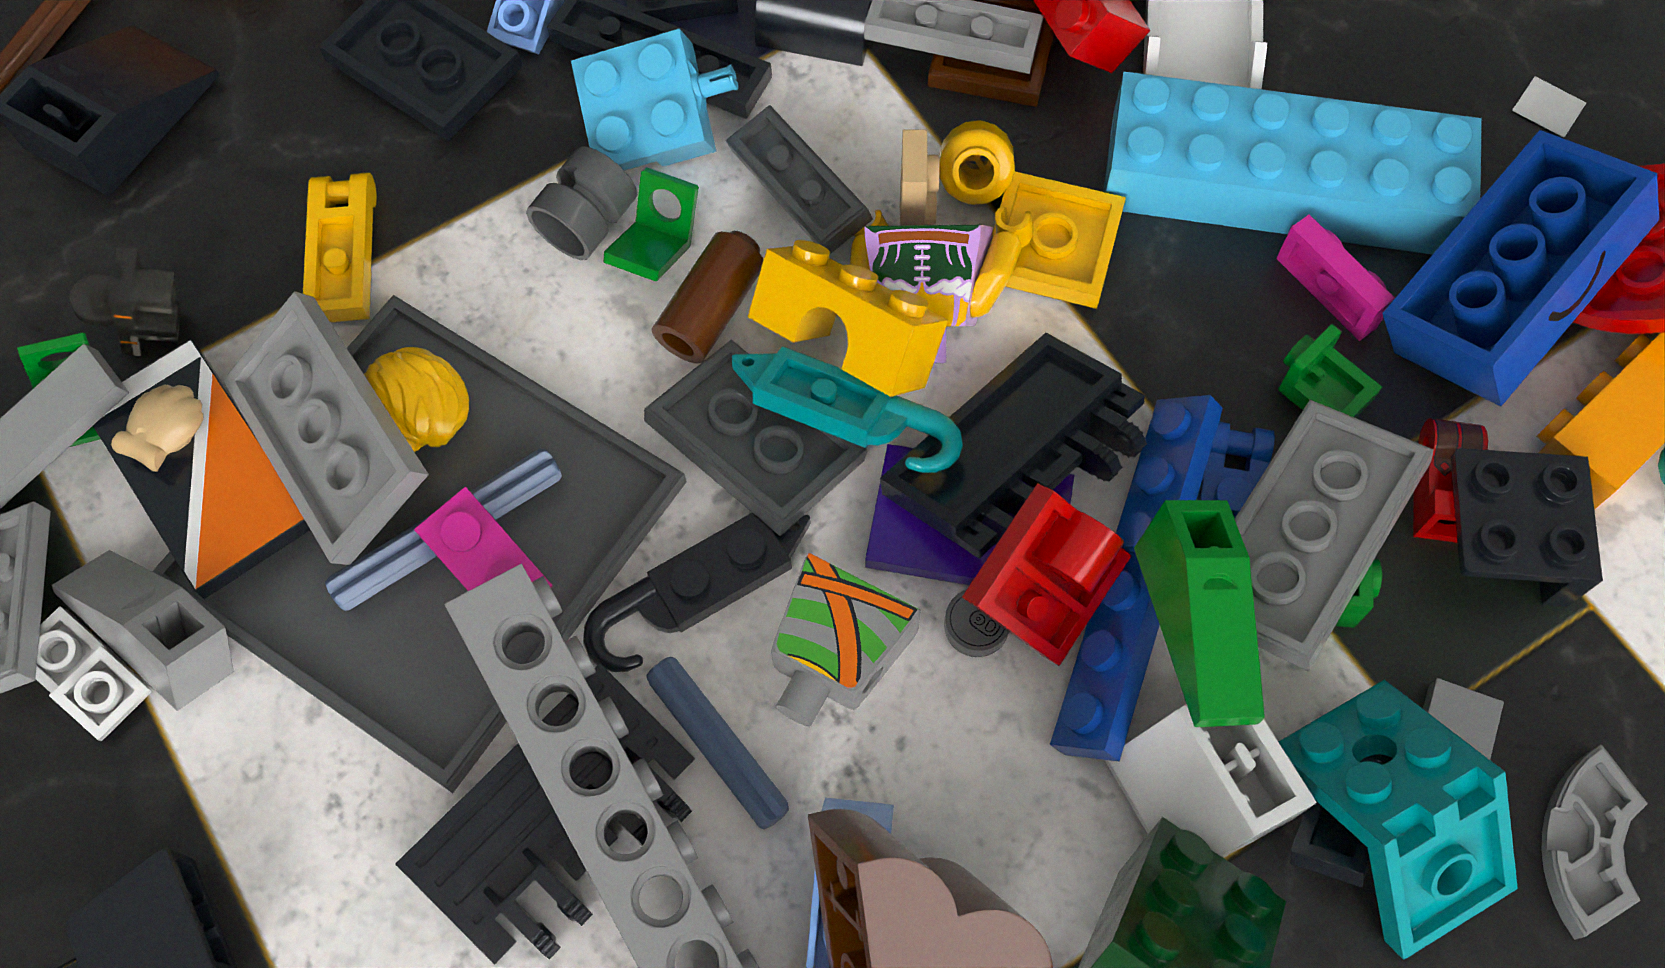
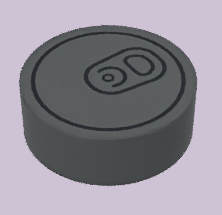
(972, 630)

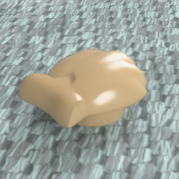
(159, 425)

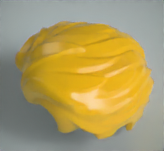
(420, 395)

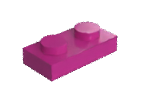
(1335, 277)
(472, 542)

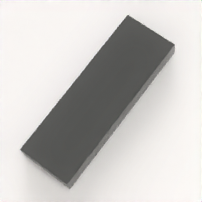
(799, 180)

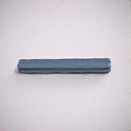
(408, 550)

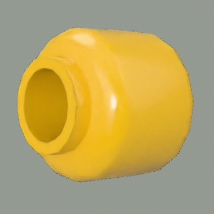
(979, 181)

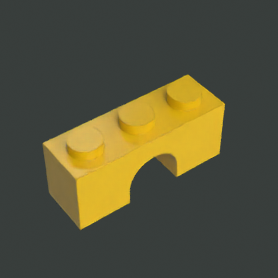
(888, 331)

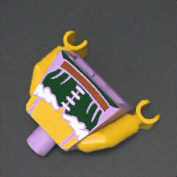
(948, 265)

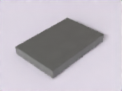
(751, 452)

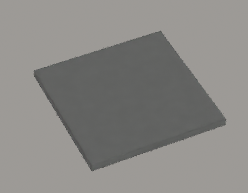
(398, 656)

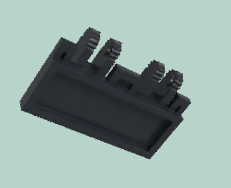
(1022, 426)
(509, 832)

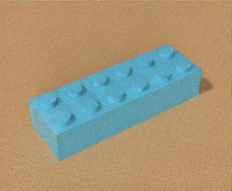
(1279, 156)

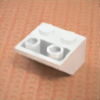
(1211, 780)

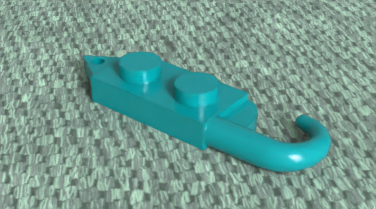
(843, 404)

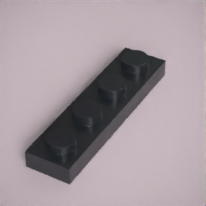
(603, 25)

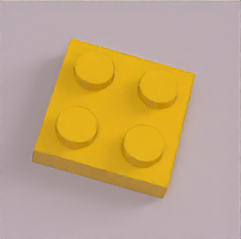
(1069, 239)

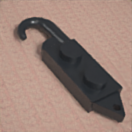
(695, 584)

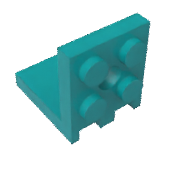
(1428, 816)

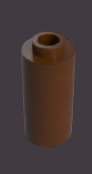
(709, 296)

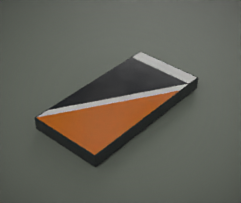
(216, 496)

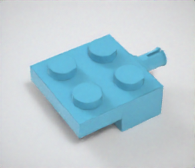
(649, 100)

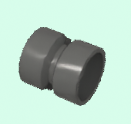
(576, 208)

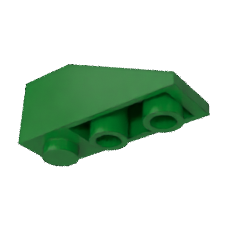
(1205, 609)

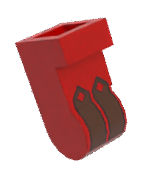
(1435, 490)

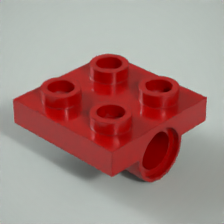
(1048, 574)

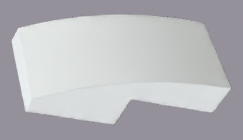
(86, 675)

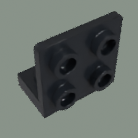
(1527, 520)

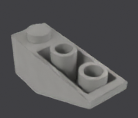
(150, 626)

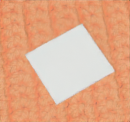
(1549, 106)

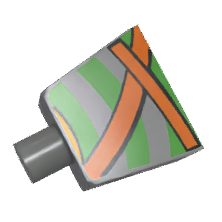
(837, 639)

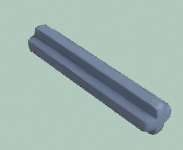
(718, 743)

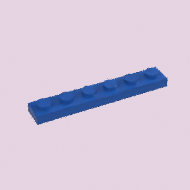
(1125, 625)

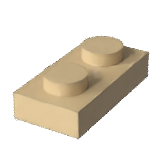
(918, 180)

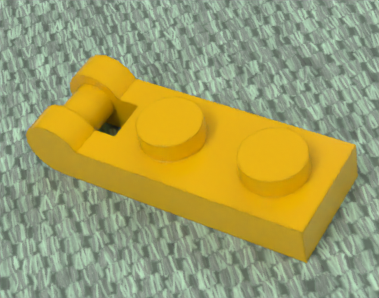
(340, 245)

